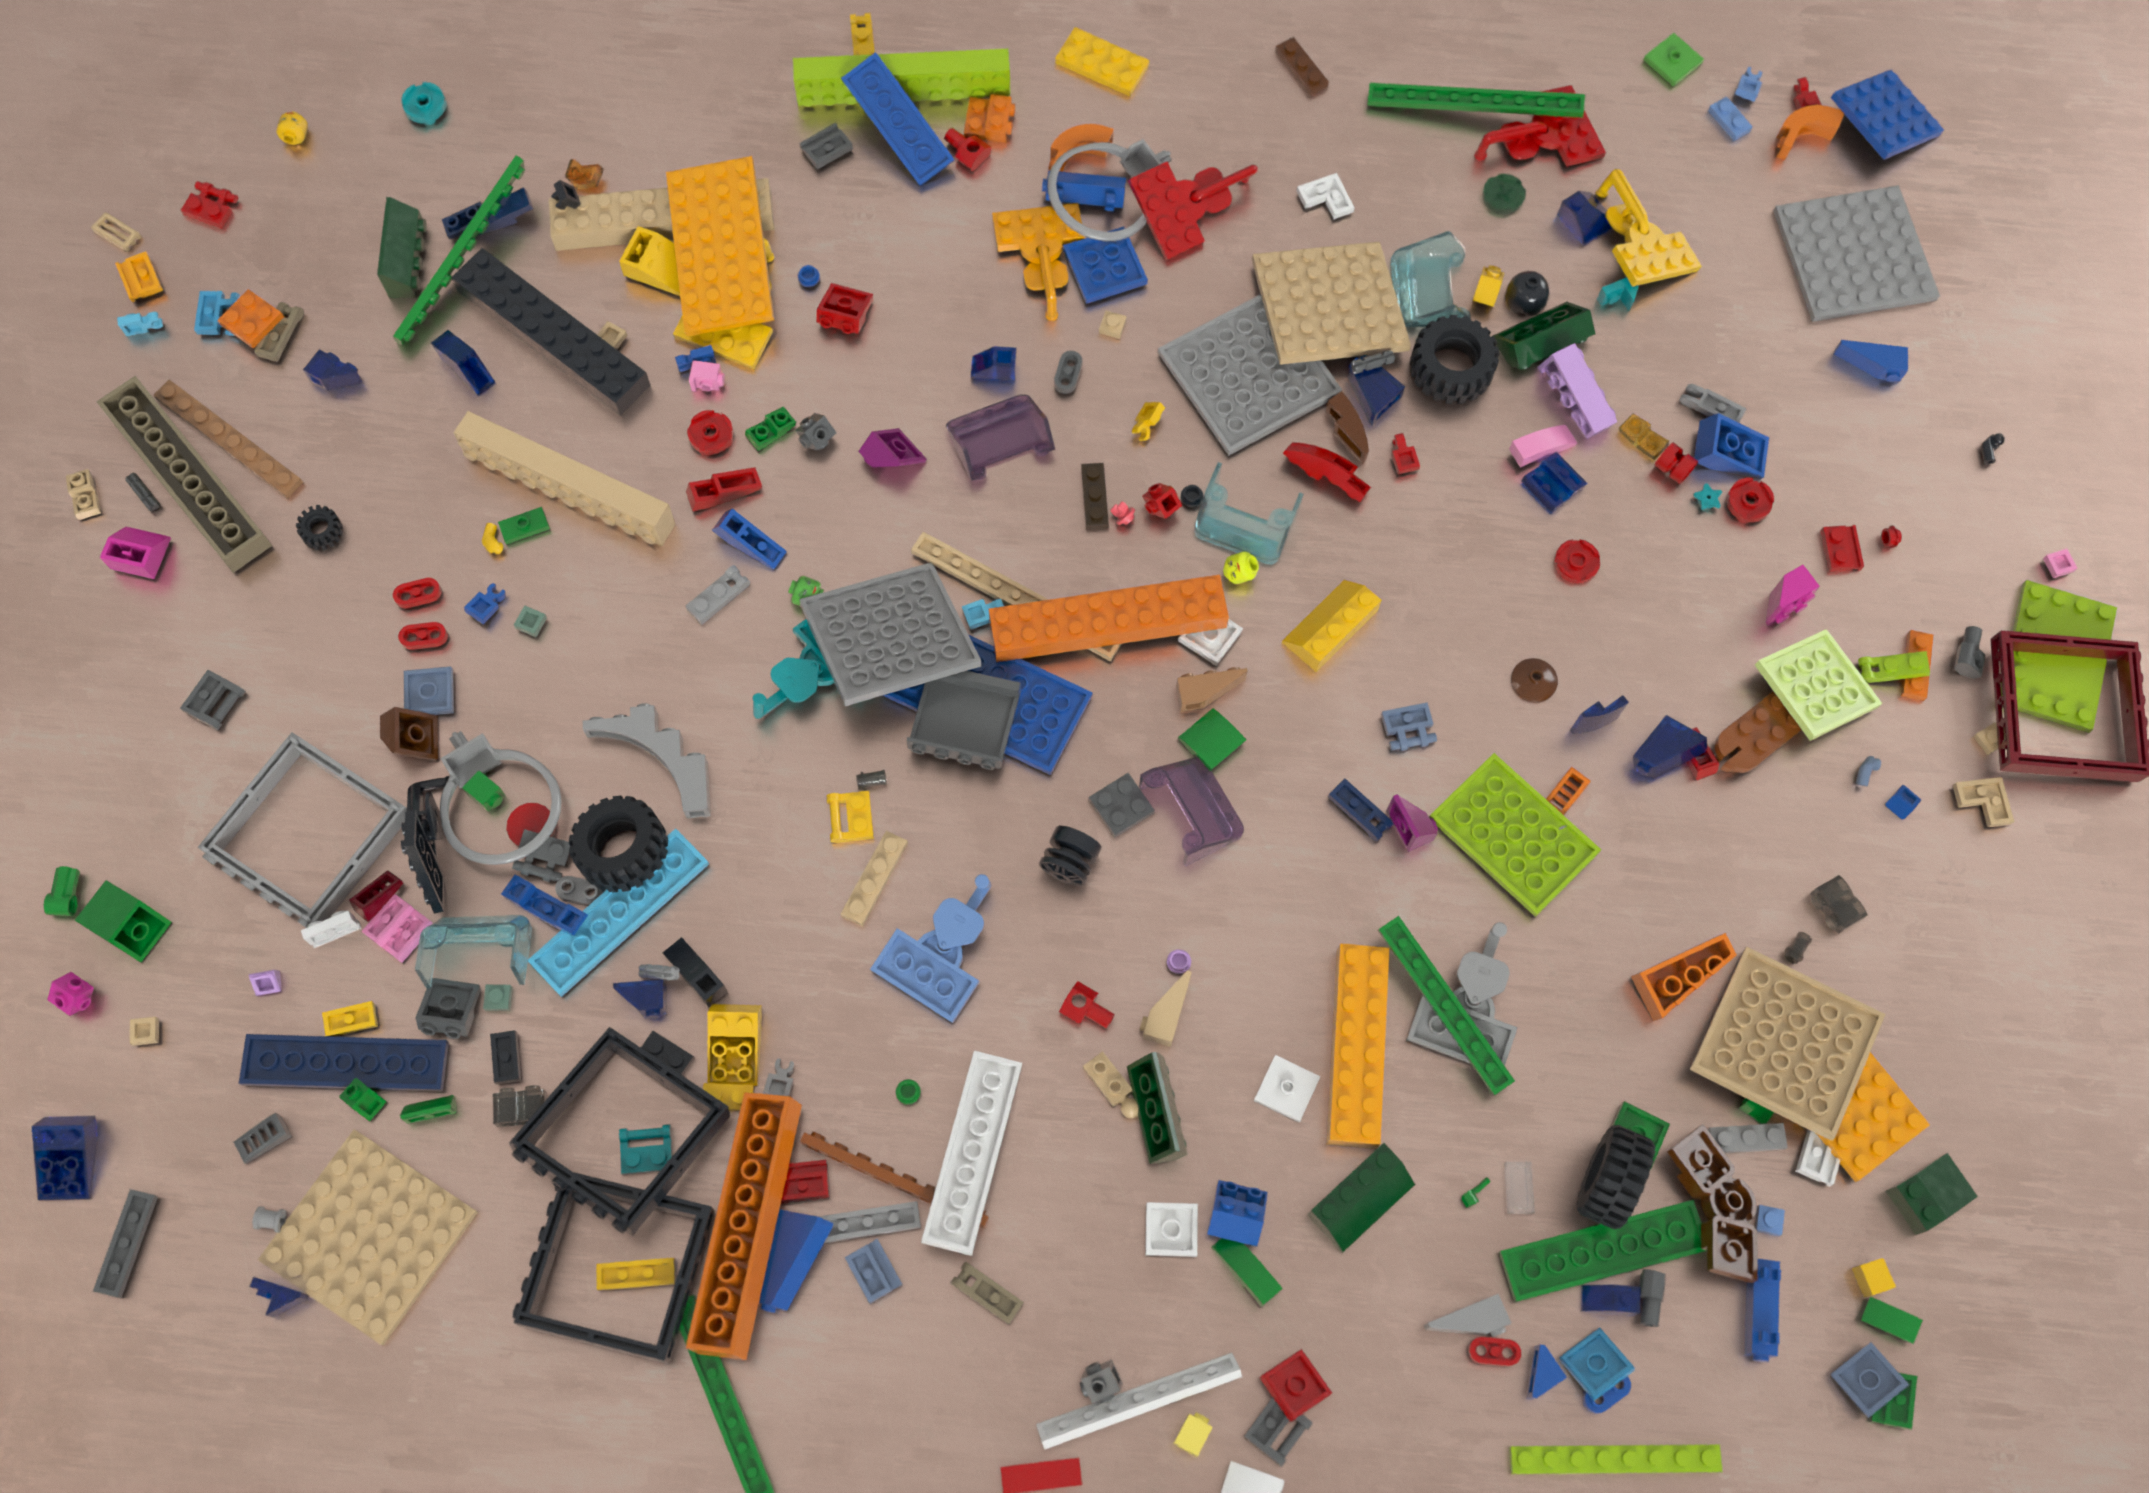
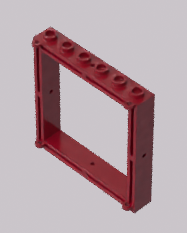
(2131, 700)

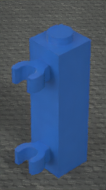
(1088, 189)
(1763, 1312)

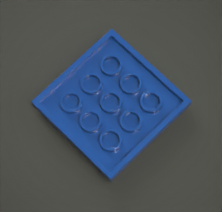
(1887, 114)

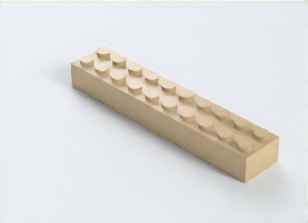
(614, 217)
(565, 479)

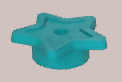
(1706, 503)

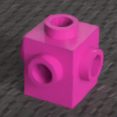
(70, 993)

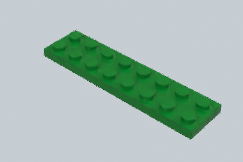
(1602, 1251)

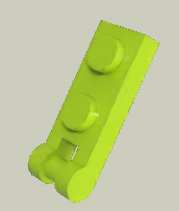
(1894, 667)

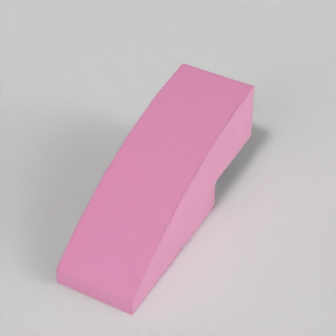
(1541, 444)

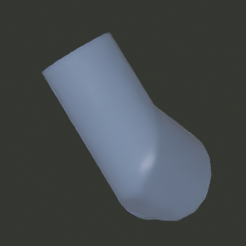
(1865, 770)

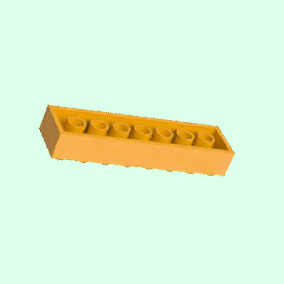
(1358, 1046)

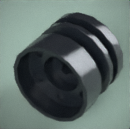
(1070, 855)

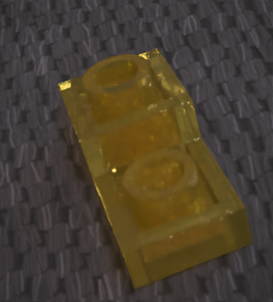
(1642, 437)

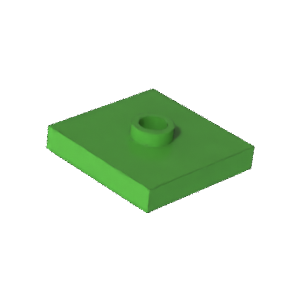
(1673, 59)

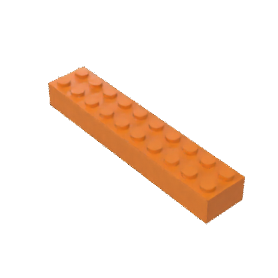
(1108, 618)
(744, 1226)

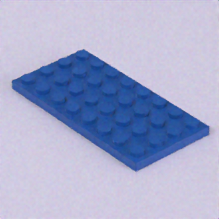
(1045, 711)

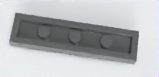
(125, 1243)

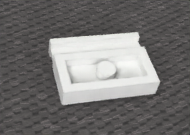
(325, 931)
(1817, 1160)

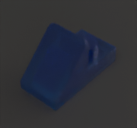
(282, 1299)

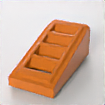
(1580, 778)

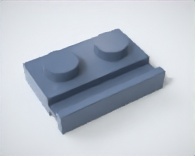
(873, 1271)

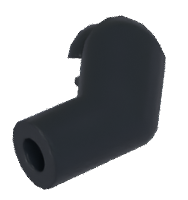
(1990, 445)

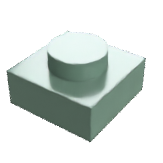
(530, 621)
(497, 997)

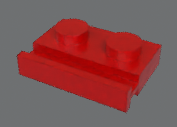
(1842, 548)
(806, 1182)

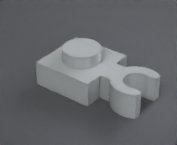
(779, 1083)

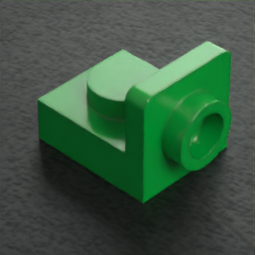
(362, 1099)

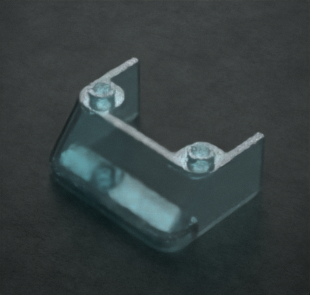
(1241, 530)
(504, 929)

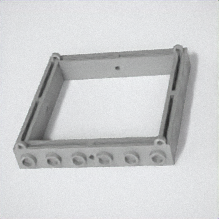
(255, 794)

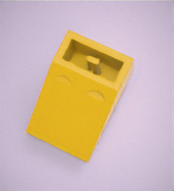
(651, 260)
(733, 1044)

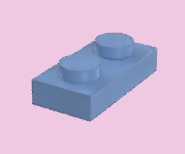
(1730, 118)

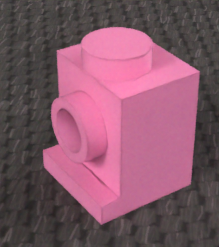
(706, 376)

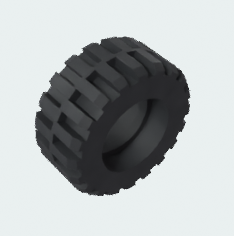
(1460, 335)
(600, 825)
(1616, 1177)

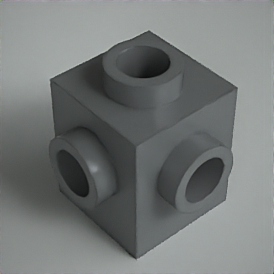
(815, 432)
(1101, 1381)

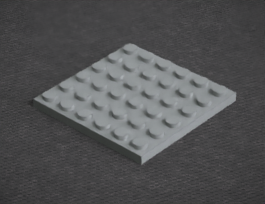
(1856, 253)
(1237, 380)
(889, 633)

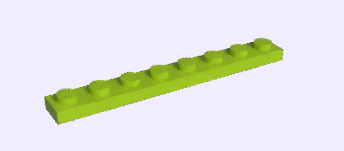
(1615, 1459)

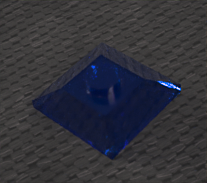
(1584, 216)

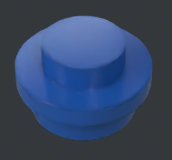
(808, 276)

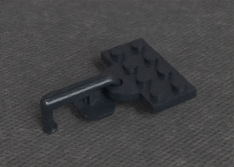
(420, 832)

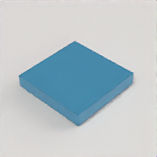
(1597, 1364)

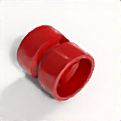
(1676, 463)

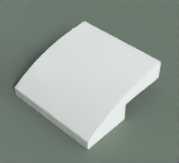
(1248, 1480)

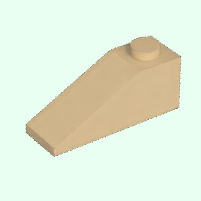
(1164, 1015)

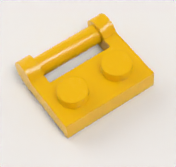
(858, 816)

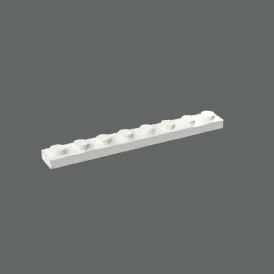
(1139, 1400)

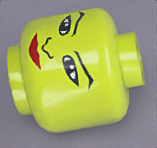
(1240, 567)

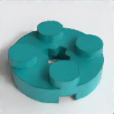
(424, 113)

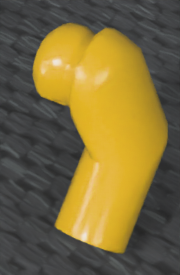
(489, 540)

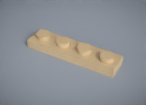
(874, 878)

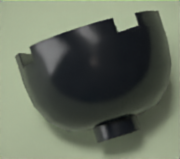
(1528, 293)

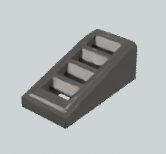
(274, 1140)

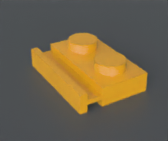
(139, 276)

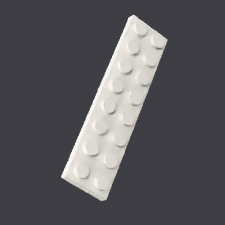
(972, 1153)

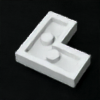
(1327, 190)

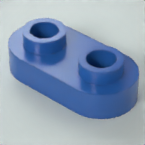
(1608, 1399)

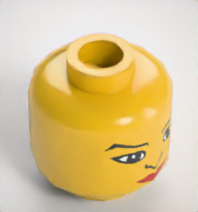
(292, 127)

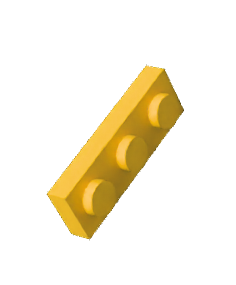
(635, 1274)

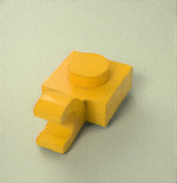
(1148, 415)

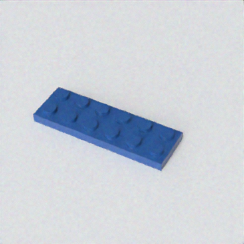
(897, 119)

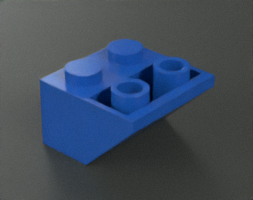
(1237, 1213)

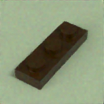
(1094, 496)

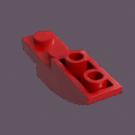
(1320, 462)

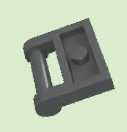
(207, 694)
(1269, 1426)

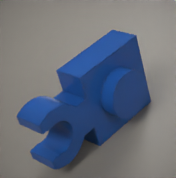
(702, 354)
(484, 606)

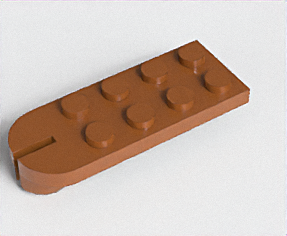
(1756, 735)

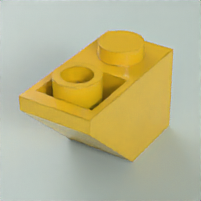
(1489, 285)

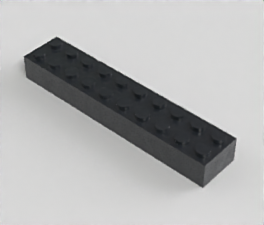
(551, 331)

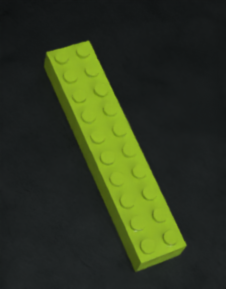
(919, 74)

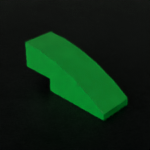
(1247, 1270)

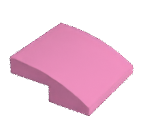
(397, 928)

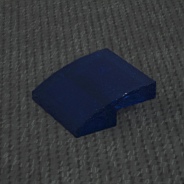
(1554, 482)
(1598, 716)

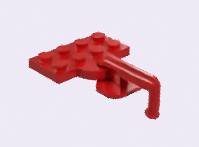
(1570, 135)
(1175, 205)

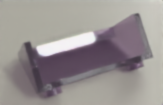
(1000, 433)
(1203, 803)

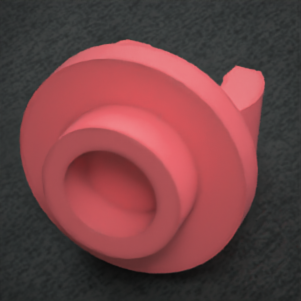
(1123, 513)

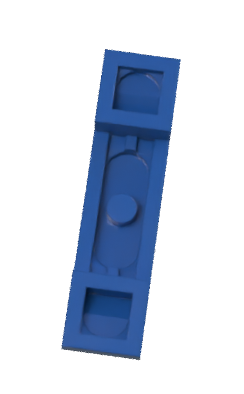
(544, 906)

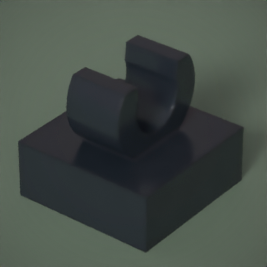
(566, 194)

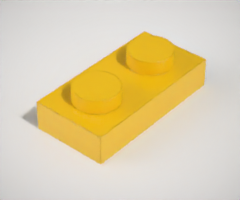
(350, 1019)
(729, 1093)

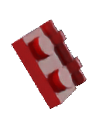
(206, 210)

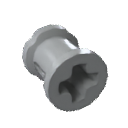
(269, 1219)

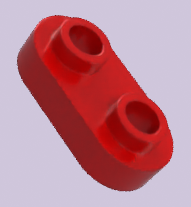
(417, 592)
(424, 635)
(1493, 1351)

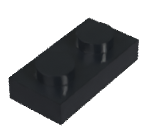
(668, 1052)
(505, 1057)

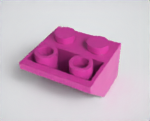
(135, 551)
(1791, 595)

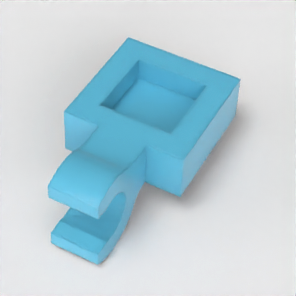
(978, 612)

